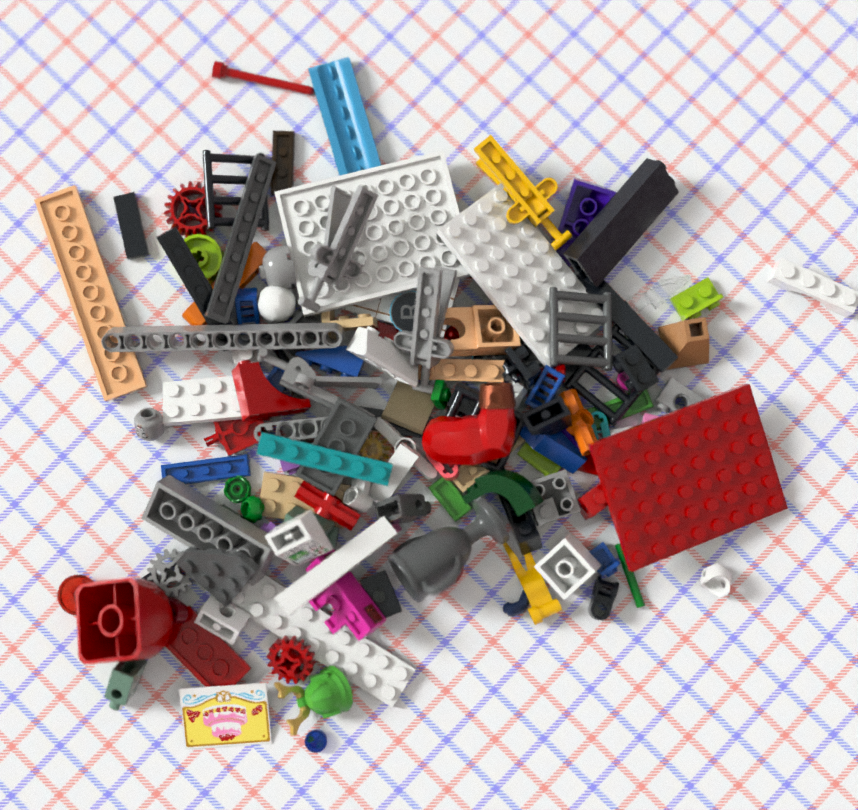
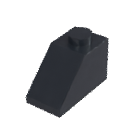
(548, 418)

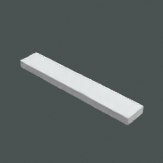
(335, 566)

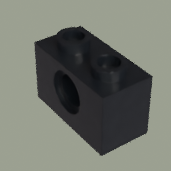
(381, 581)

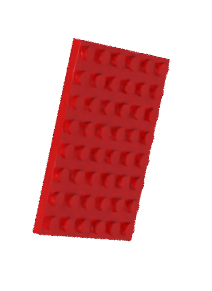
(688, 477)

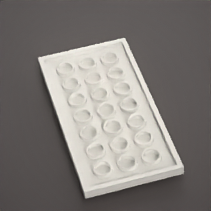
(516, 271)

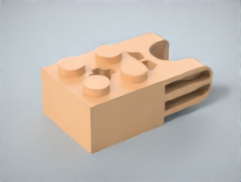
(481, 331)

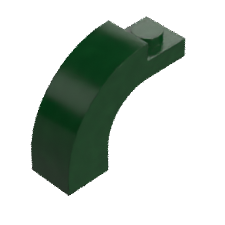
(511, 485)

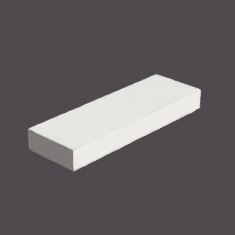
(402, 462)

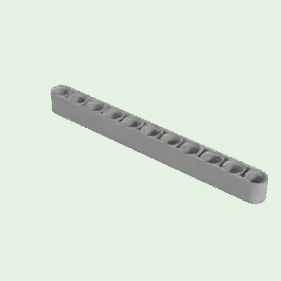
(213, 342)

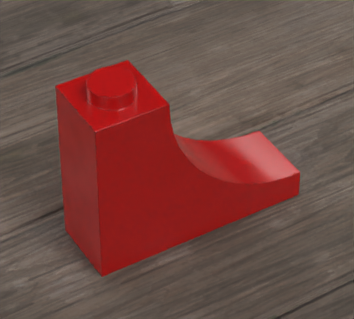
(259, 398)

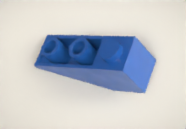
(334, 359)

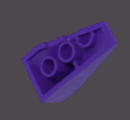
(581, 207)

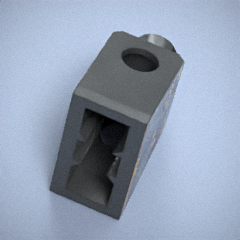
(410, 508)

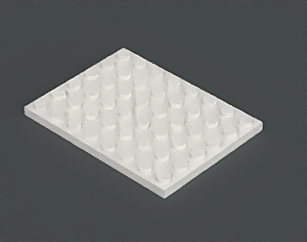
(397, 238)

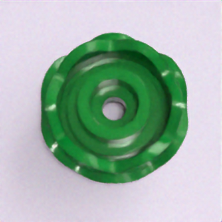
(230, 489)
(252, 509)

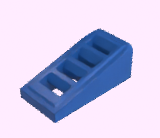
(247, 297)
(531, 401)

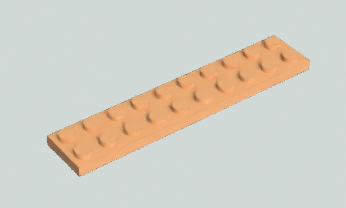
(88, 290)

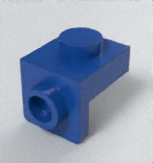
(606, 559)

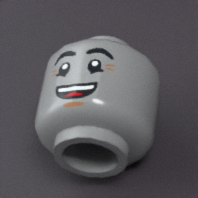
(149, 424)

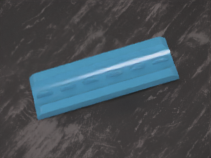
(344, 116)

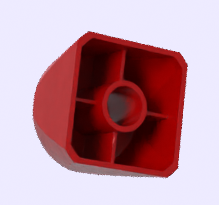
(121, 620)

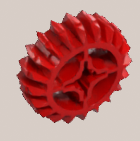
(187, 216)

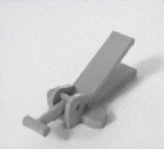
(343, 229)
(431, 305)
(305, 384)

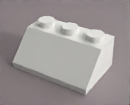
(383, 355)

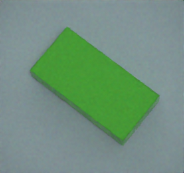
(450, 498)

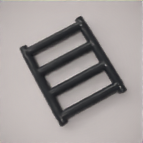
(212, 200)
(462, 391)
(628, 400)

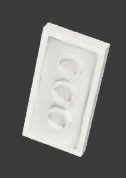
(200, 401)

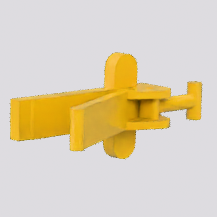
(528, 199)

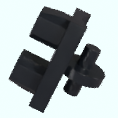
(515, 358)

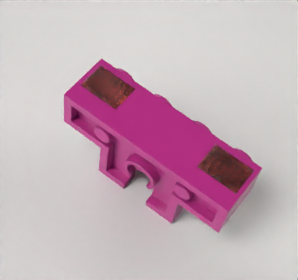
(350, 604)

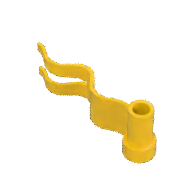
(535, 588)

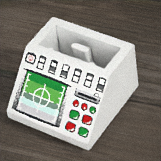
(299, 539)

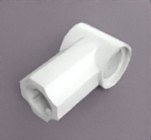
(358, 495)

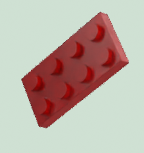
(206, 654)

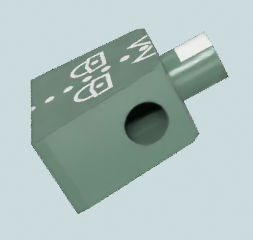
(124, 682)

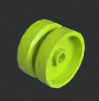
(208, 249)

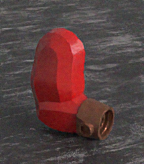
(475, 437)

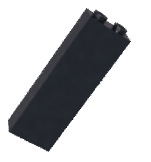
(621, 222)

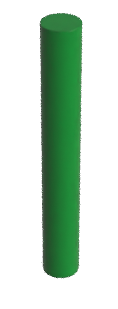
(630, 578)

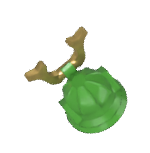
(325, 695)

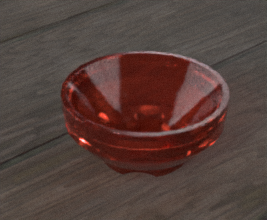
(67, 590)

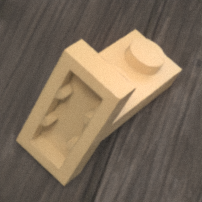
(348, 324)

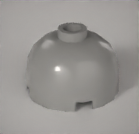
(277, 268)

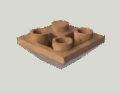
(688, 341)

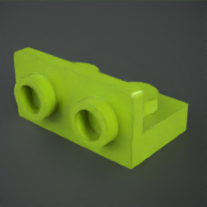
(695, 299)

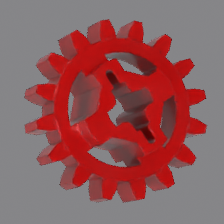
(291, 658)

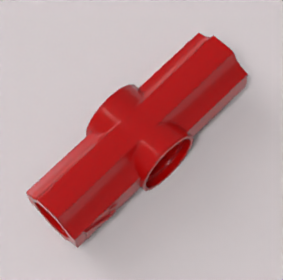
(327, 505)

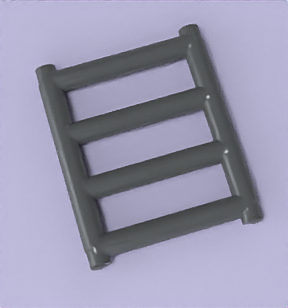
(605, 320)

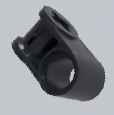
(603, 597)

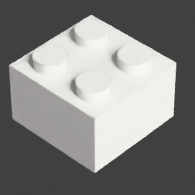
(567, 566)

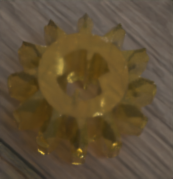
(370, 442)

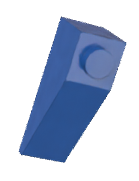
(556, 448)

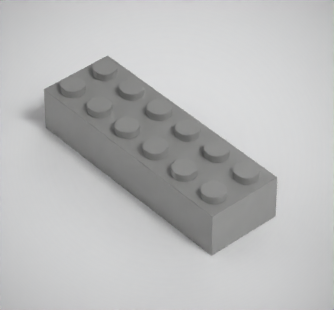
(205, 524)

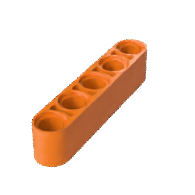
(251, 270)

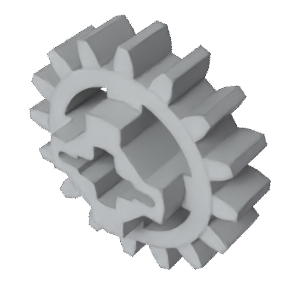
(165, 582)

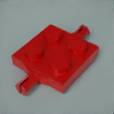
(235, 434)

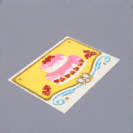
(225, 716)

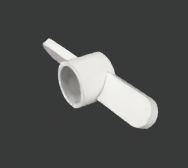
(395, 438)

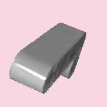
(296, 427)

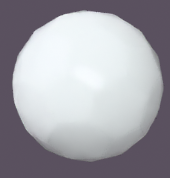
(276, 303)

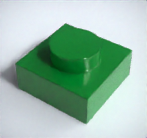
(441, 394)

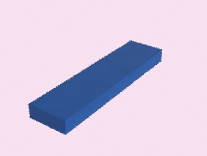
(208, 469)

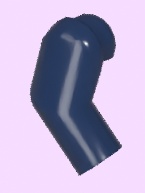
(518, 607)

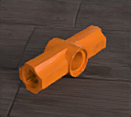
(581, 421)

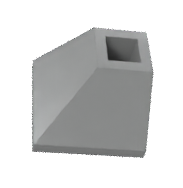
(557, 497)

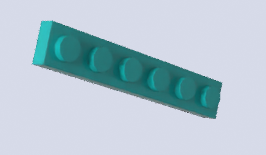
(324, 458)

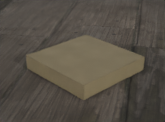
(408, 408)

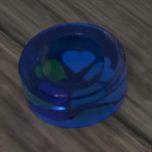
(315, 740)

